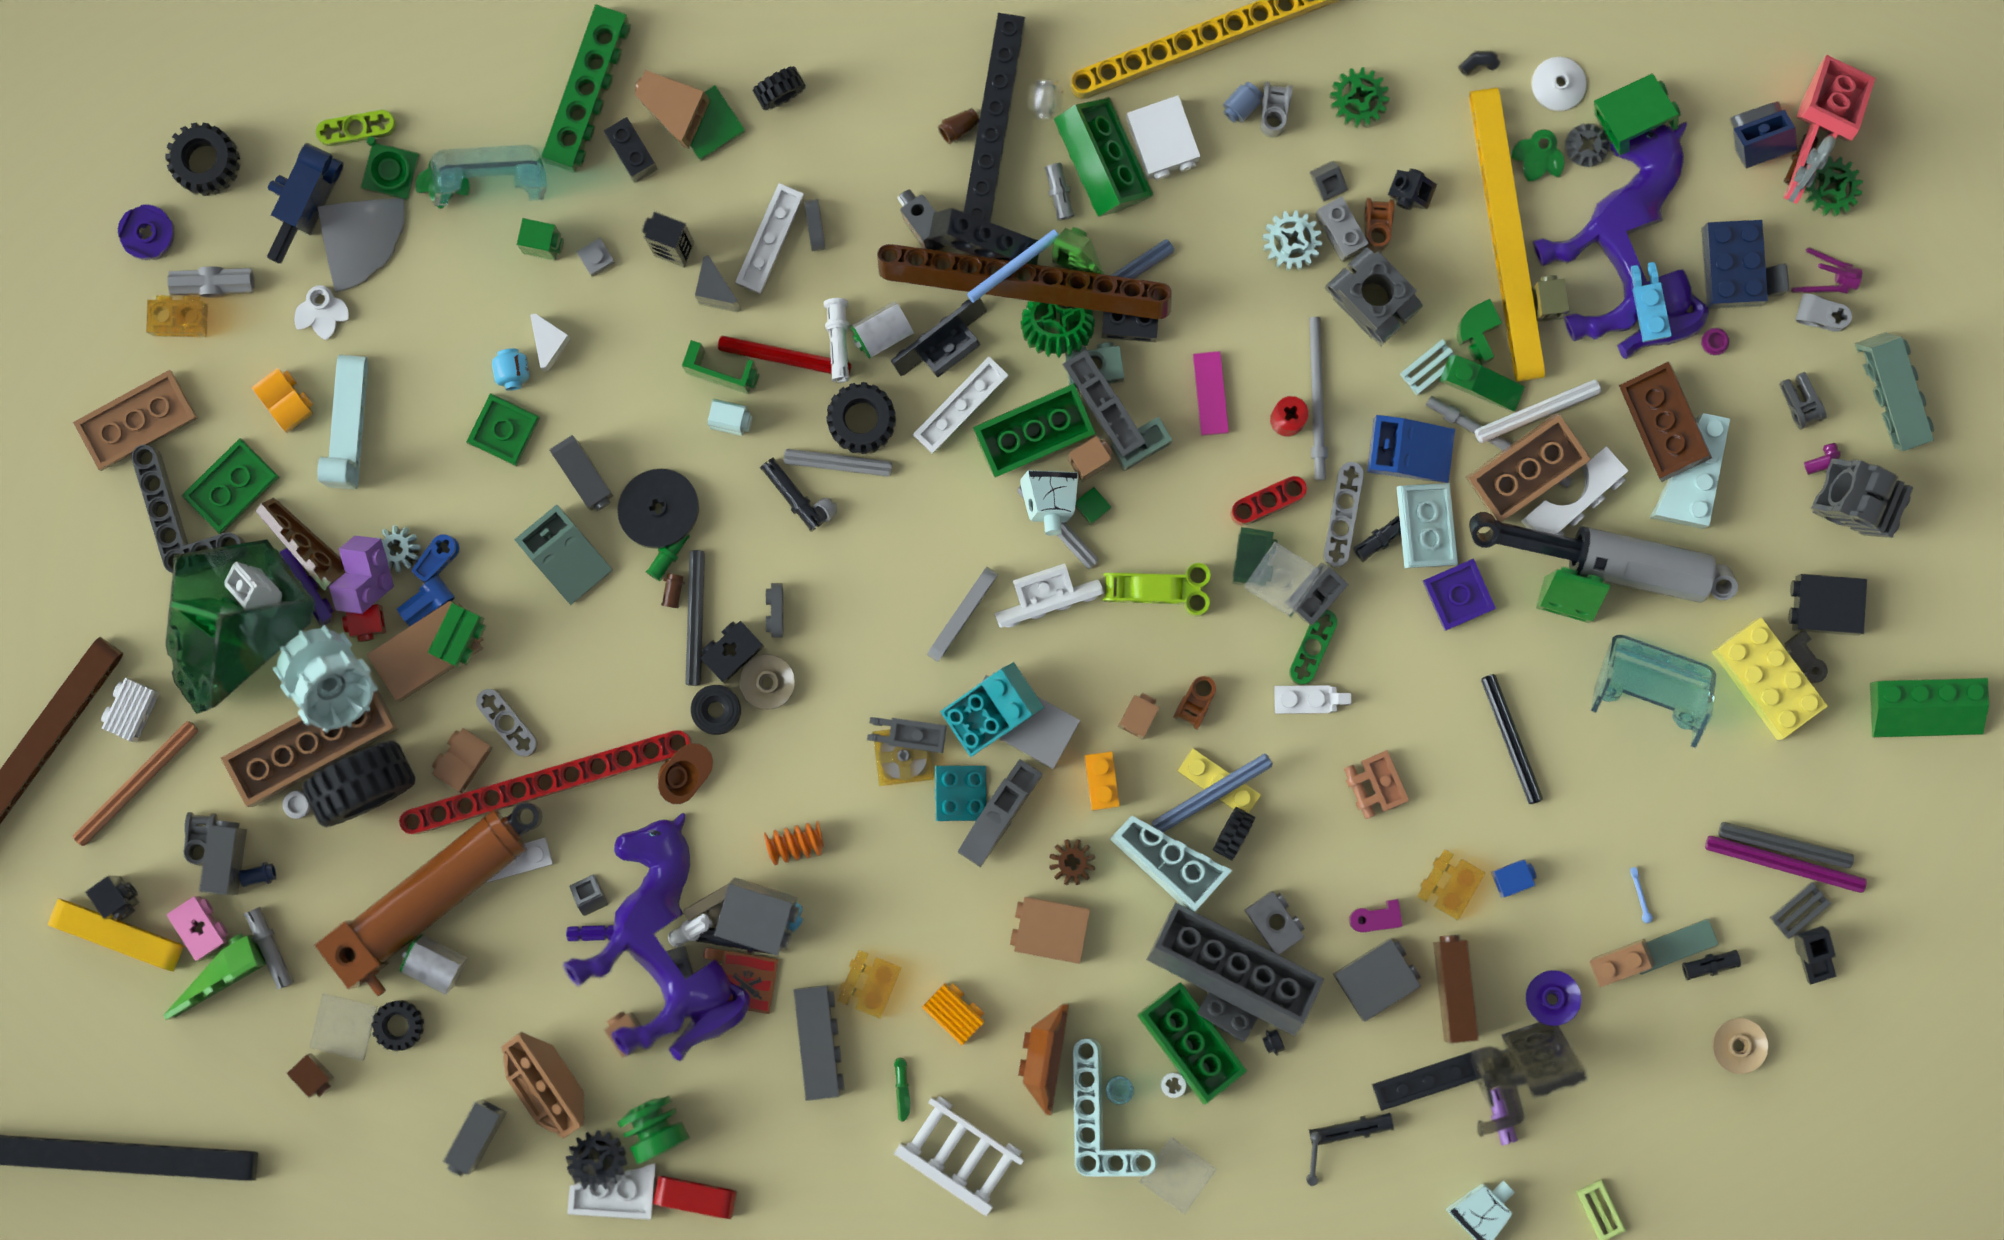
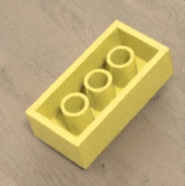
(1769, 678)

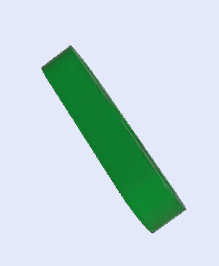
(1324, 643)

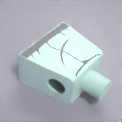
(1050, 497)
(1483, 1211)

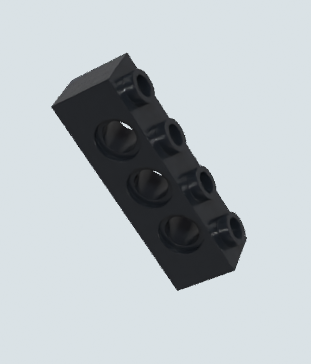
(978, 236)
(668, 238)

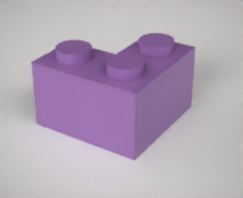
(365, 575)

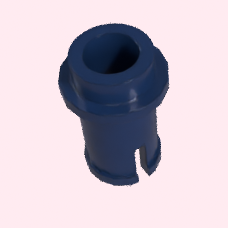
(256, 875)

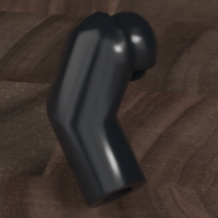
(1479, 58)

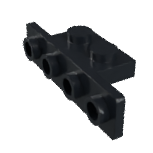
(944, 343)

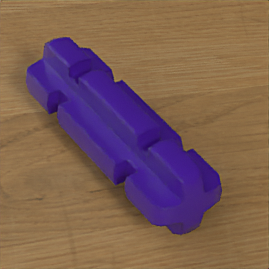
(589, 933)

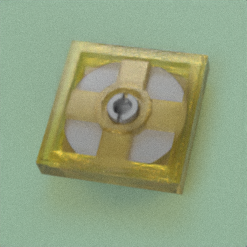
(901, 764)

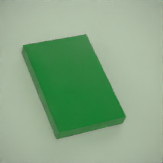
(230, 486)

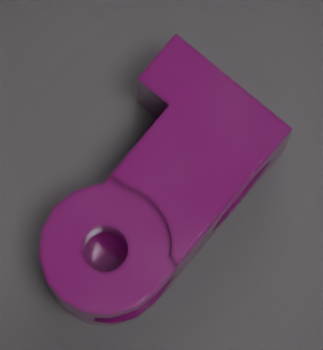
(1366, 921)

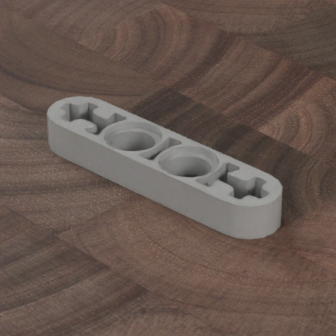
(1341, 514)
(962, 614)

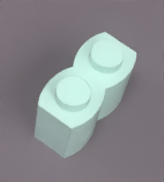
(729, 417)

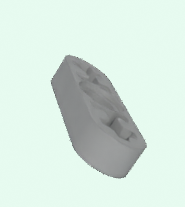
(488, 711)

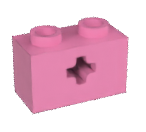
(184, 922)

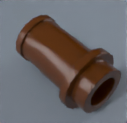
(672, 590)

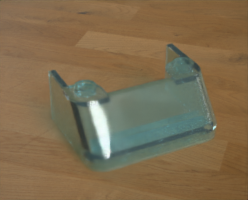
(1659, 679)

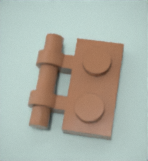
(1384, 781)

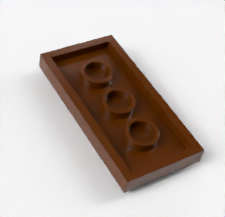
(1665, 421)

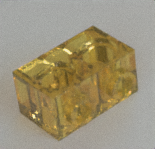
(175, 324)

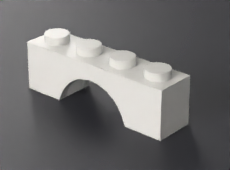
(1600, 474)

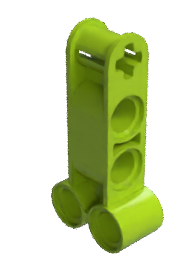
(1158, 588)

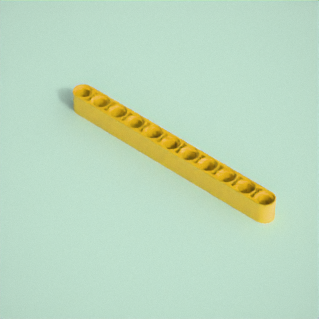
(1194, 36)
(1507, 234)

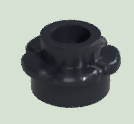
(1273, 1042)

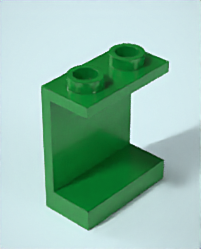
(1635, 111)
(692, 366)

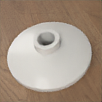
(1555, 96)

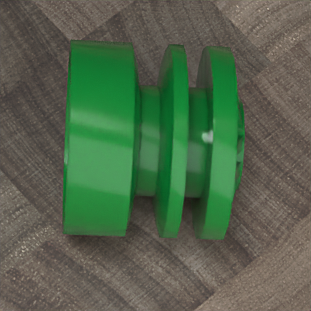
(653, 1129)

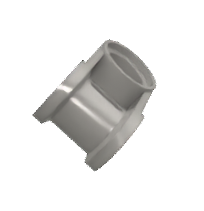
(1275, 104)
(1818, 312)

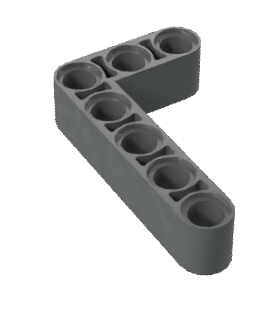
(172, 519)

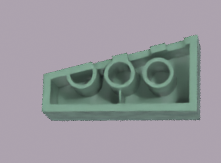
(1897, 390)

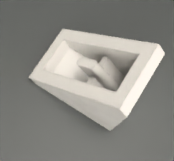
(549, 341)

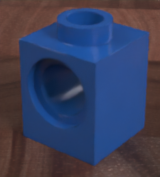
(1514, 878)

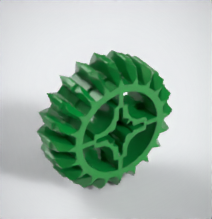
(1056, 328)

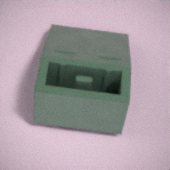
(563, 554)

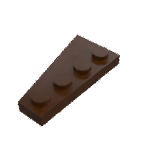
(306, 547)

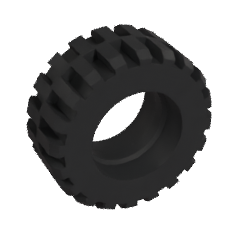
(358, 783)

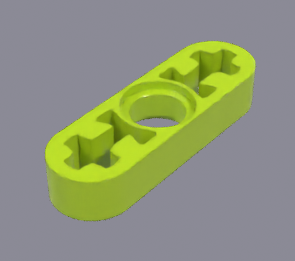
(337, 139)

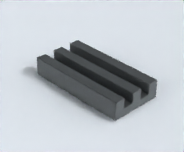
(1818, 895)

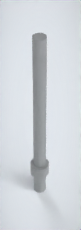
(1452, 414)
(1319, 451)

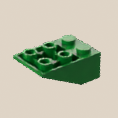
(1572, 595)

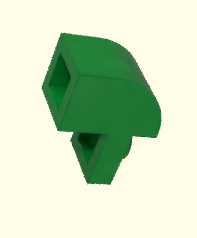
(1474, 325)

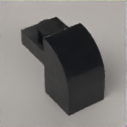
(1816, 954)

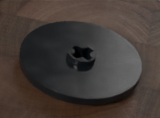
(676, 516)

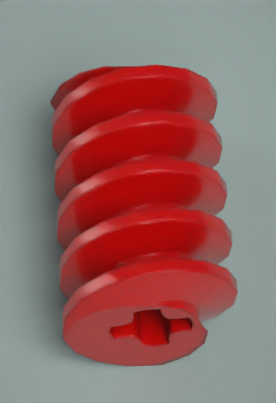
(1288, 405)

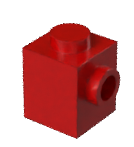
(365, 625)

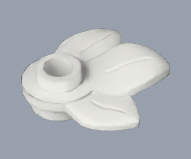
(320, 316)

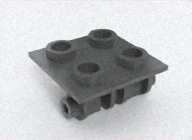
(1227, 1016)

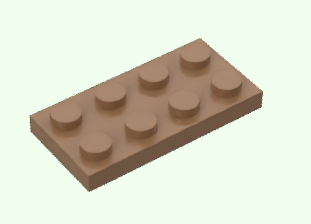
(135, 420)

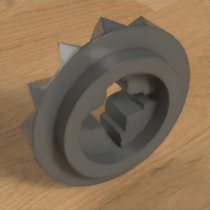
(1587, 157)

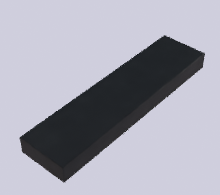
(1424, 1081)

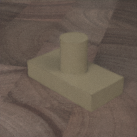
(710, 903)

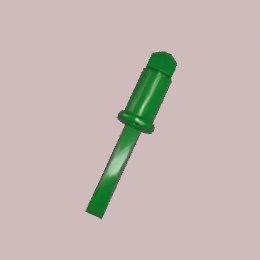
(902, 1090)

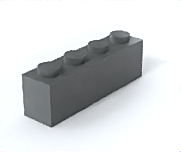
(816, 1042)

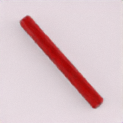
(776, 354)

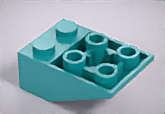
(992, 709)

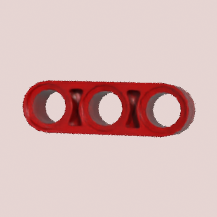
(1280, 494)
(694, 1197)

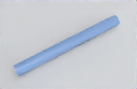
(1012, 266)

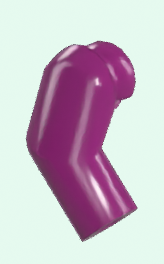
(1822, 463)

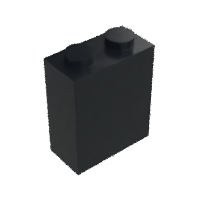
(1828, 604)

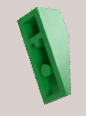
(1481, 382)

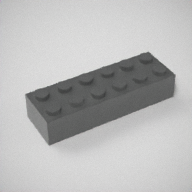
(1235, 969)

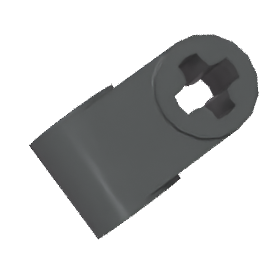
(196, 835)

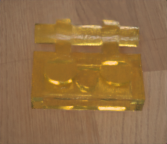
(1459, 888)
(877, 987)

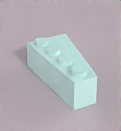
(1691, 494)
(1173, 865)

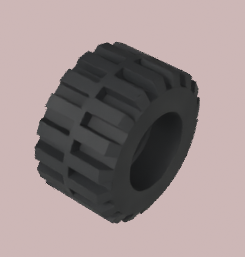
(187, 143)
(861, 394)

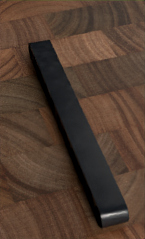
(128, 1158)

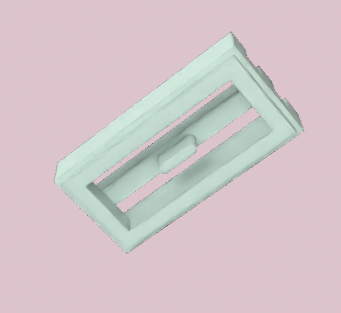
(1411, 381)

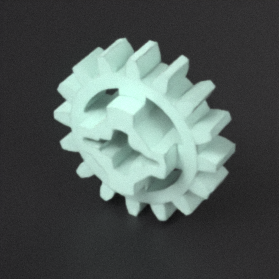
(1301, 246)

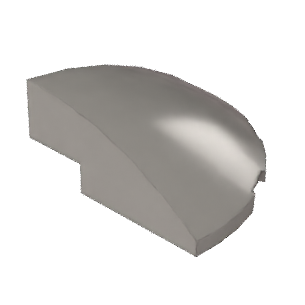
(360, 238)

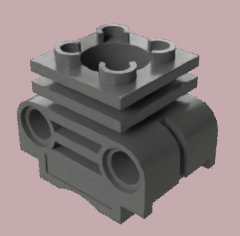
(1375, 321)
(1862, 498)

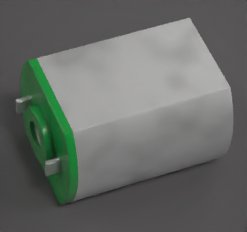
(881, 330)
(433, 964)

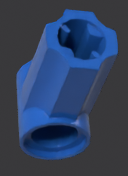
(428, 599)

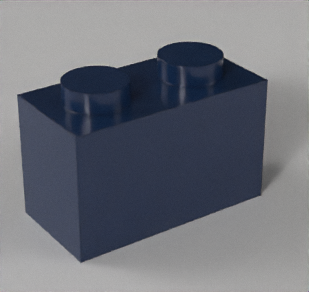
(1765, 139)

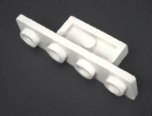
(1044, 593)

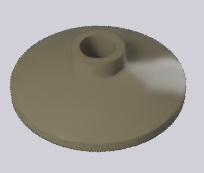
(752, 682)

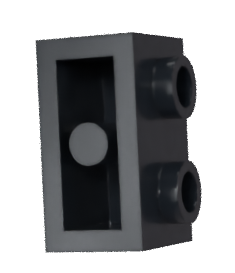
(1129, 327)
(113, 897)

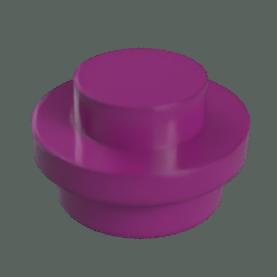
(1715, 341)

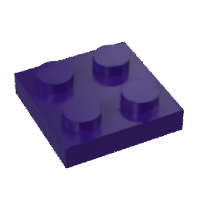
(1459, 594)

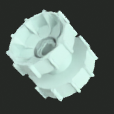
(325, 678)

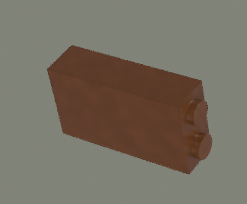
(1455, 989)

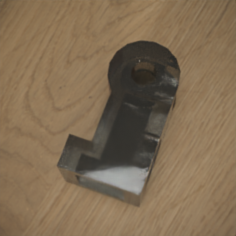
(1813, 668)

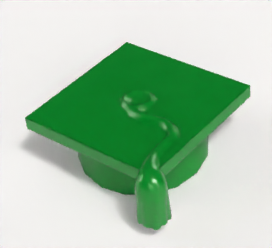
(389, 170)

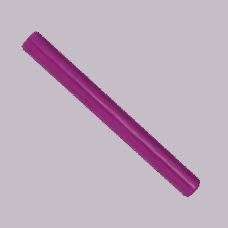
(1785, 864)

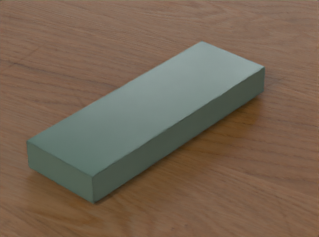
(1681, 943)

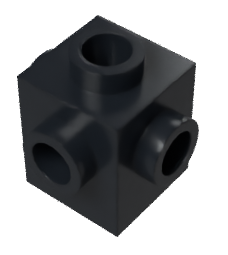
(1407, 187)

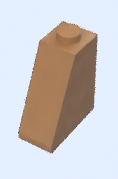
(673, 105)

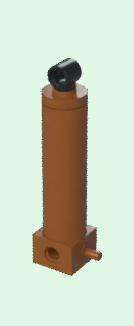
(425, 897)

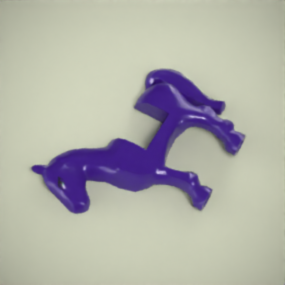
(1619, 214)
(636, 922)

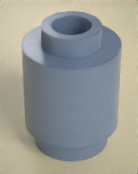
(1242, 102)

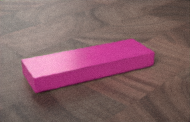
(1210, 393)

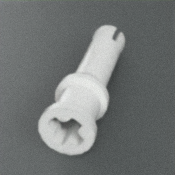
(837, 328)

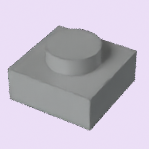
(595, 257)

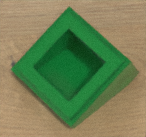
(1092, 505)

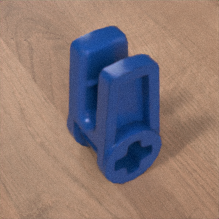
(434, 562)

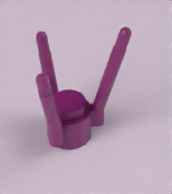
(1846, 275)

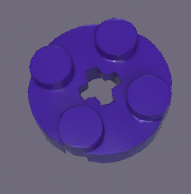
(141, 217)

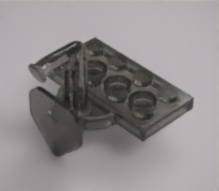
(1533, 1057)

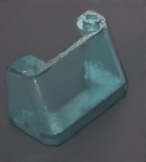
(522, 161)

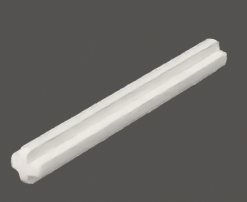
(1537, 411)

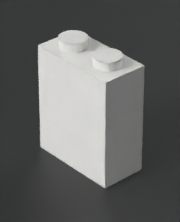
(1163, 138)

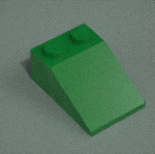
(204, 611)

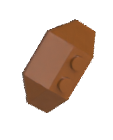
(1044, 1056)

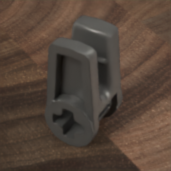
(1800, 408)

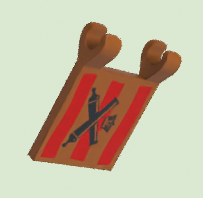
(749, 972)

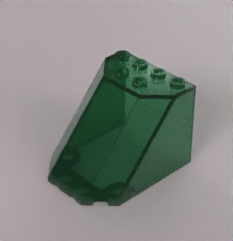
(244, 639)

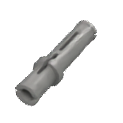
(268, 948)

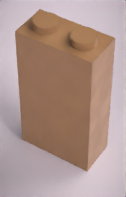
(405, 660)

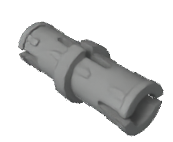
(1059, 191)

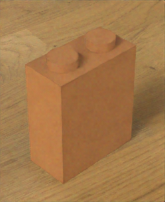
(1050, 930)

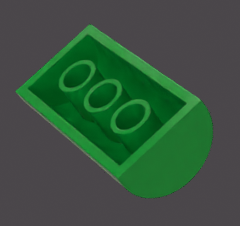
(1033, 430)
(1191, 1043)

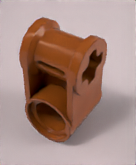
(1378, 218)
(1195, 703)

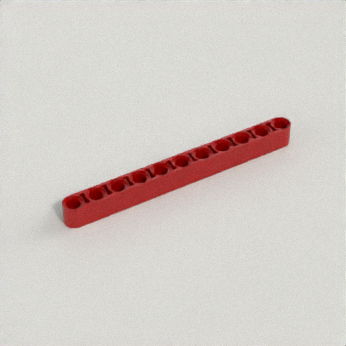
(533, 789)

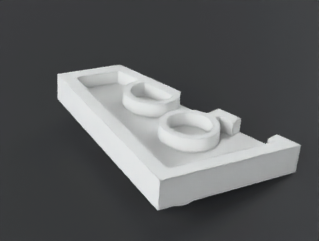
(626, 1199)

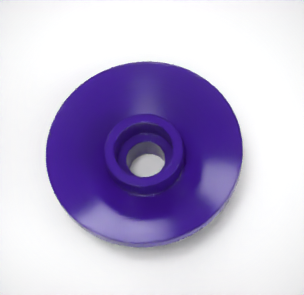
(1563, 988)

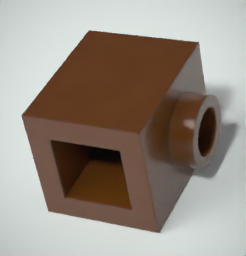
(311, 1076)

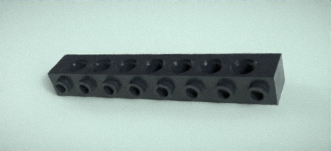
(994, 116)

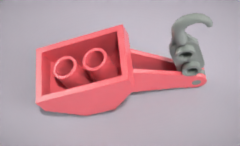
(1835, 105)

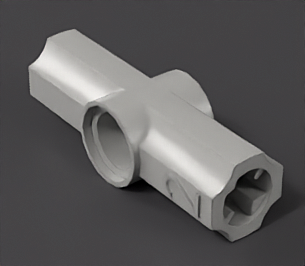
(211, 282)

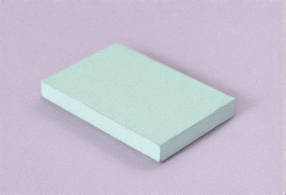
(1427, 525)

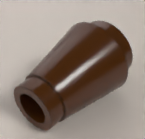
(958, 125)

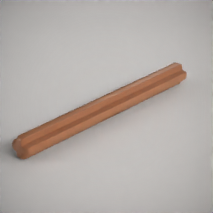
(135, 783)

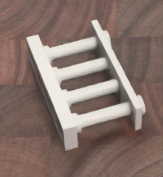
(957, 1183)

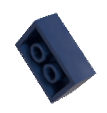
(1734, 264)

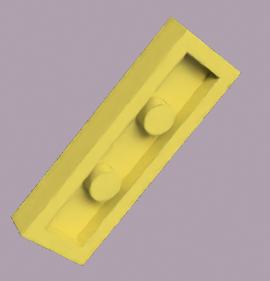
(1206, 773)

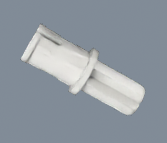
(689, 930)

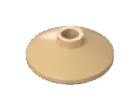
(1754, 1046)

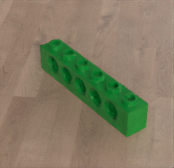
(601, 21)

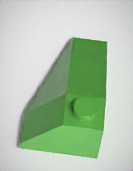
(1076, 252)
(227, 968)

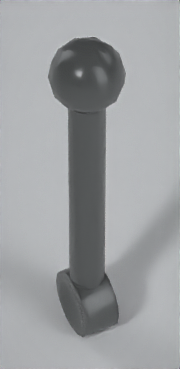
(1312, 1179)

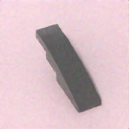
(1104, 403)

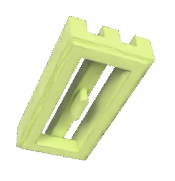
(1590, 1189)

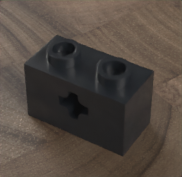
(630, 149)
(746, 649)

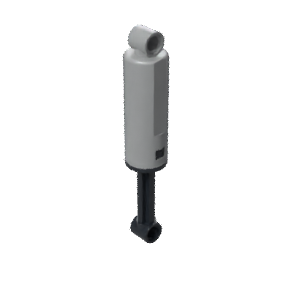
(1618, 559)

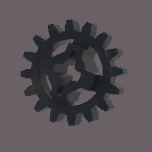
(610, 1161)

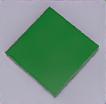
(716, 127)
(503, 429)

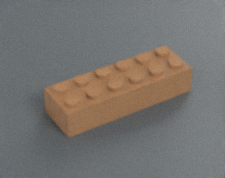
(300, 751)

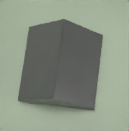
(713, 289)

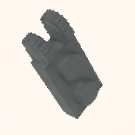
(911, 734)

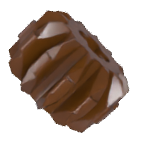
(1076, 854)

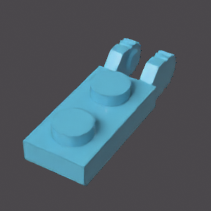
(1650, 305)

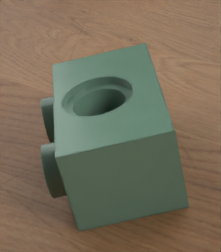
(1109, 357)

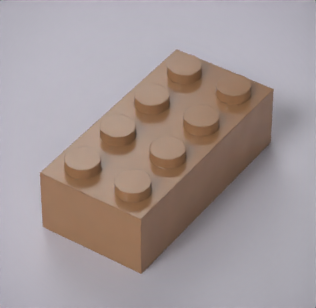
(1528, 468)

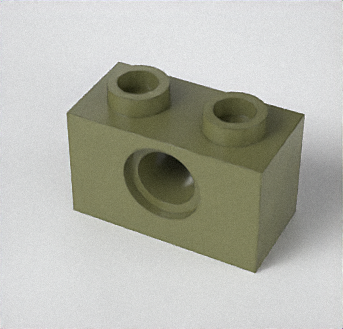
(1550, 298)

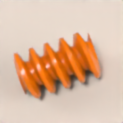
(794, 843)

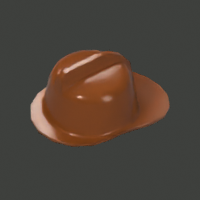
(684, 773)

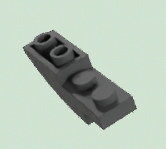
(999, 813)

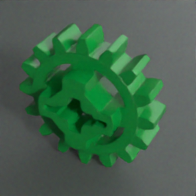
(1356, 86)
(1836, 195)

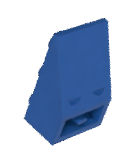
(1410, 449)

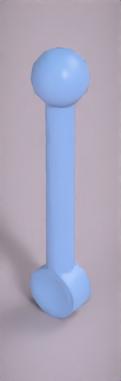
(1647, 917)

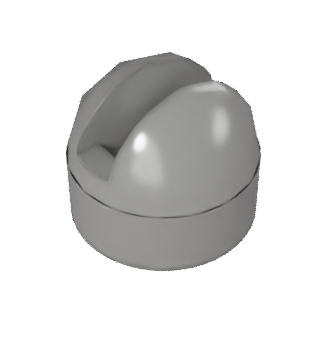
(825, 509)

